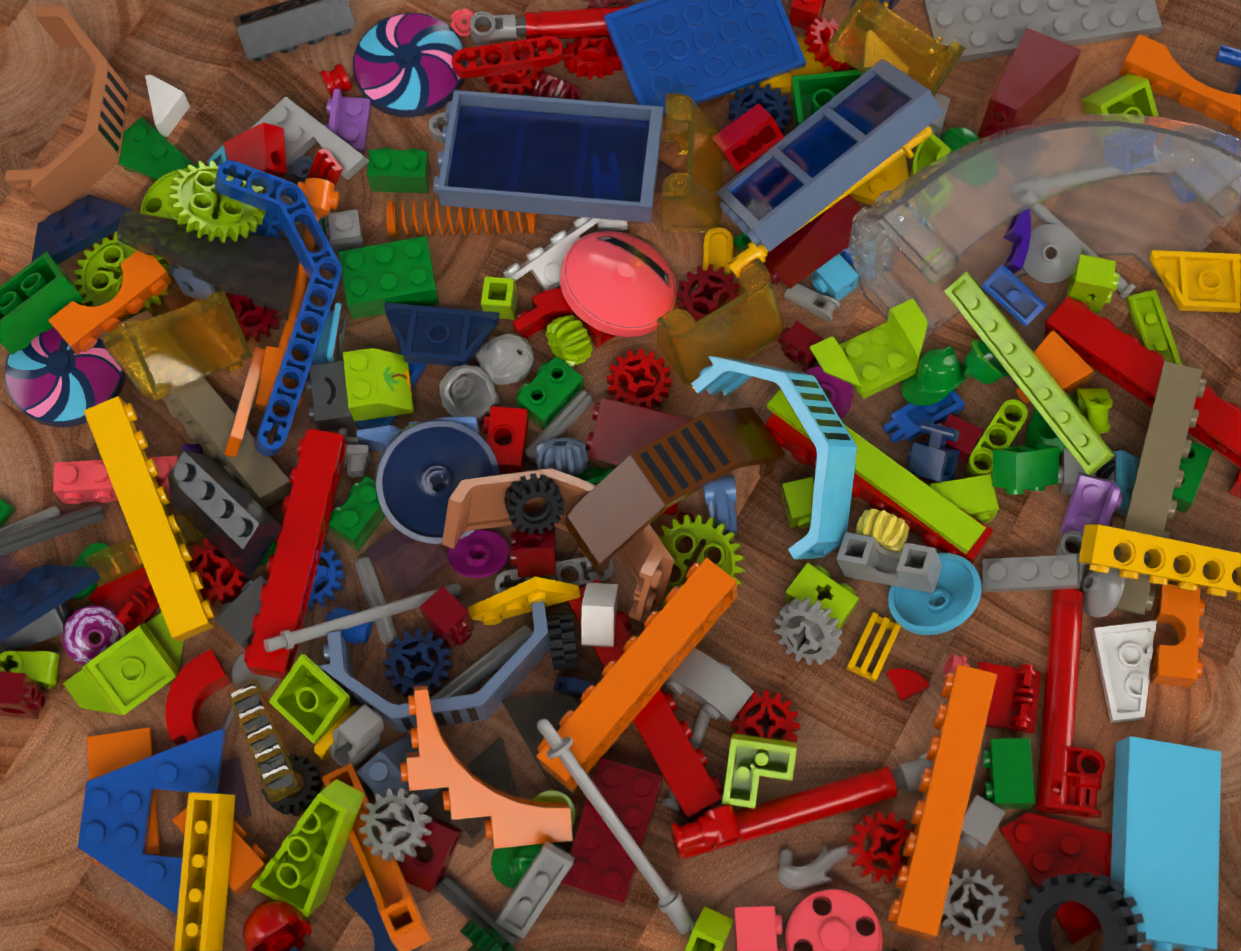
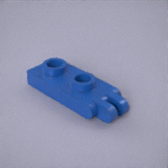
(910, 417)

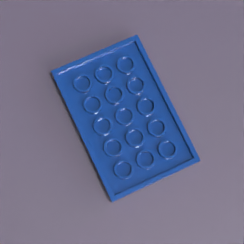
(702, 47)

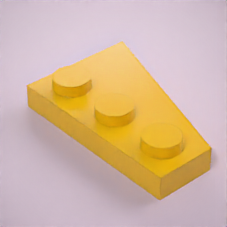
(519, 598)

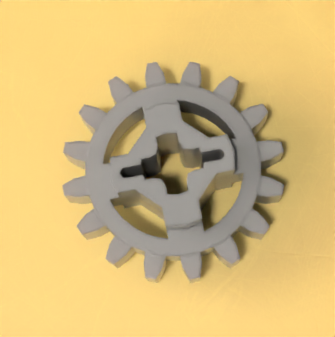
(808, 631)
(394, 837)
(988, 903)

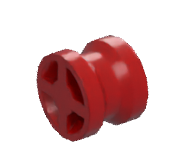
(335, 79)

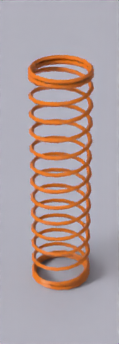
(530, 219)

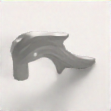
(810, 875)

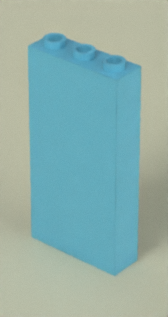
(1168, 840)

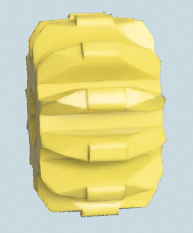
(885, 527)

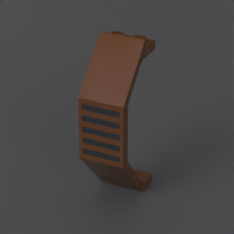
(666, 474)

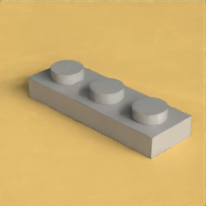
(1031, 573)
(534, 890)

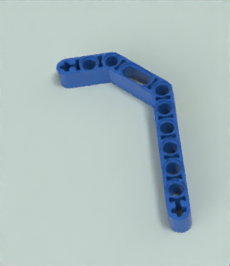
(317, 286)

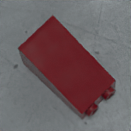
(1030, 82)
(812, 244)
(627, 428)

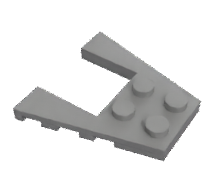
(303, 132)

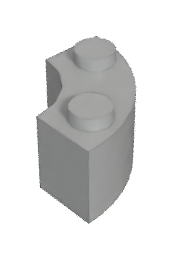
(710, 685)

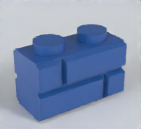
(1013, 295)

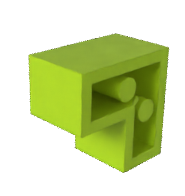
(754, 758)

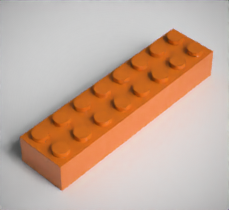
(642, 668)
(944, 802)

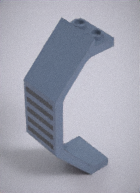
(446, 710)

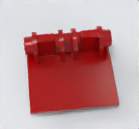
(129, 598)
(1013, 697)

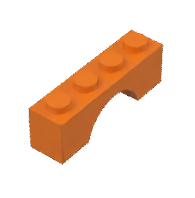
(83, 325)

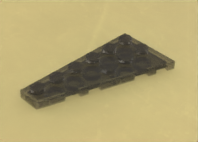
(252, 266)

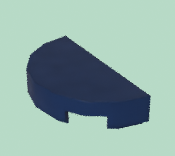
(571, 685)

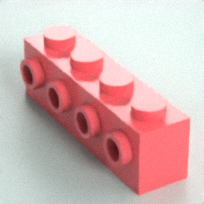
(90, 481)

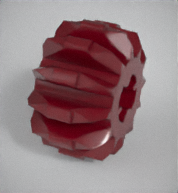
(556, 87)

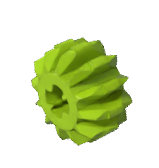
(569, 340)

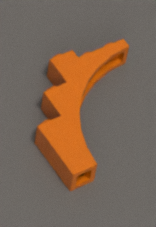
(512, 820)

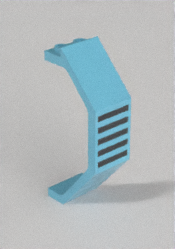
(832, 441)

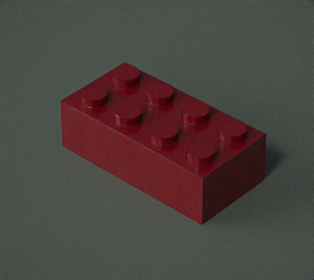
(600, 862)

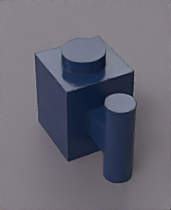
(933, 458)

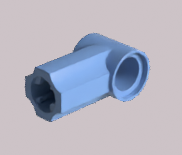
(720, 498)

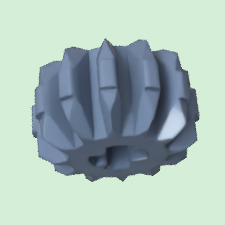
(562, 455)

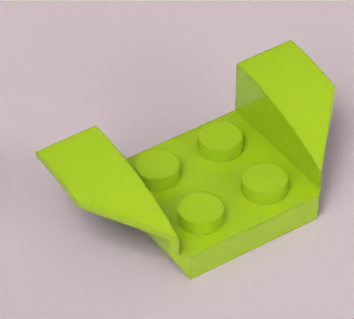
(879, 355)
(128, 670)

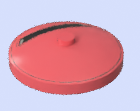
(617, 283)

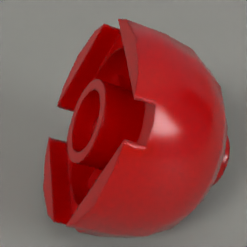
(275, 927)

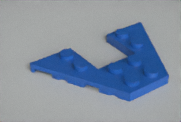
(120, 810)

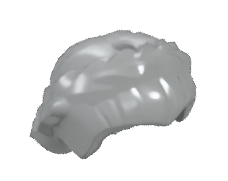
(501, 360)
(468, 392)

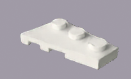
(1124, 667)

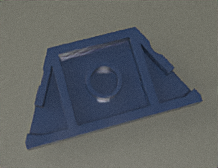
(77, 227)
(439, 333)
(40, 593)

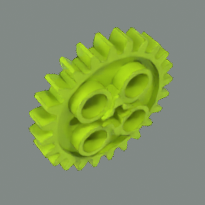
(193, 202)
(91, 276)
(697, 532)

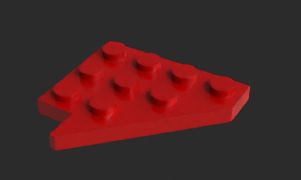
(1057, 848)

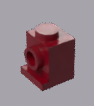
(796, 344)

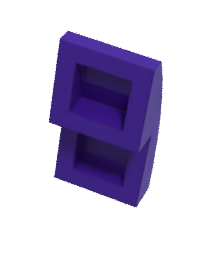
(1018, 233)

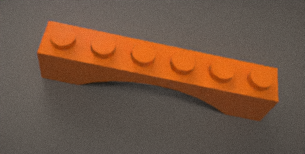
(1168, 79)
(384, 877)

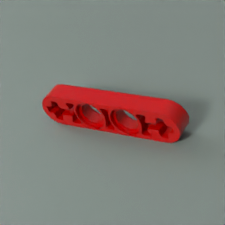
(508, 62)

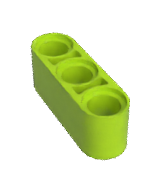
(999, 428)

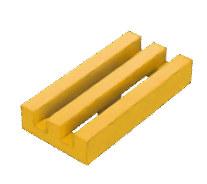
(884, 623)

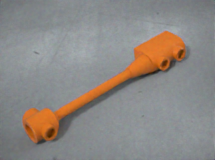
(321, 199)

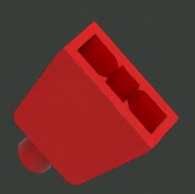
(259, 148)

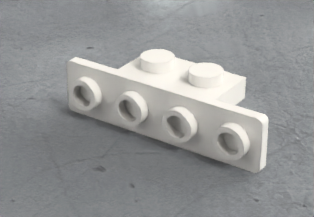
(546, 262)

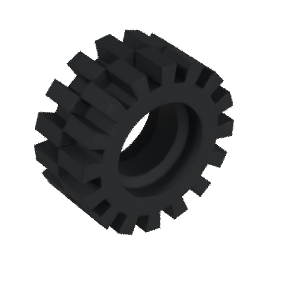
(537, 518)
(562, 640)
(310, 790)

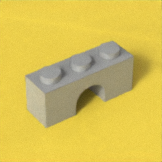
(866, 560)

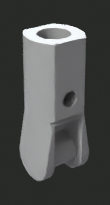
(807, 298)

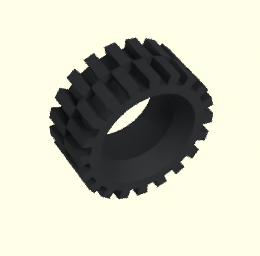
(1102, 898)

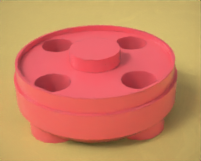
(835, 930)

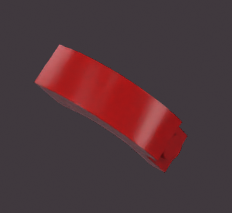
(548, 307)
(188, 693)

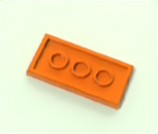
(119, 750)

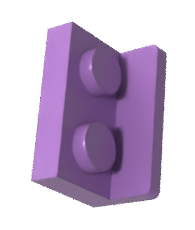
(349, 119)
(1091, 503)

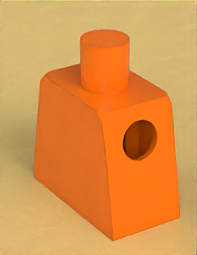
(1062, 363)

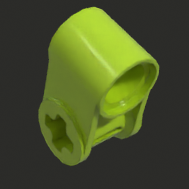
(1095, 406)
(38, 665)

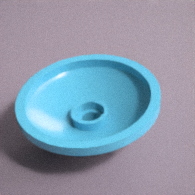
(956, 589)

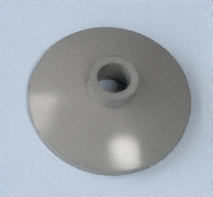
(1067, 249)
(1101, 592)

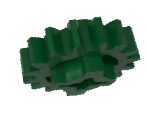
(485, 940)

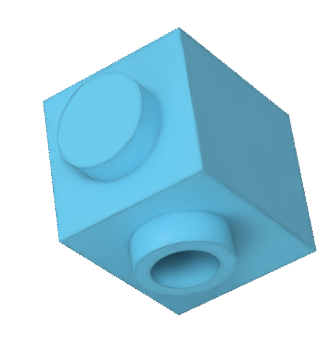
(835, 278)

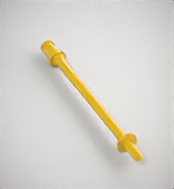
(760, 252)

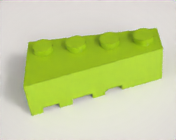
(312, 852)

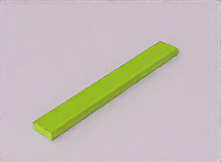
(1029, 373)
(899, 485)

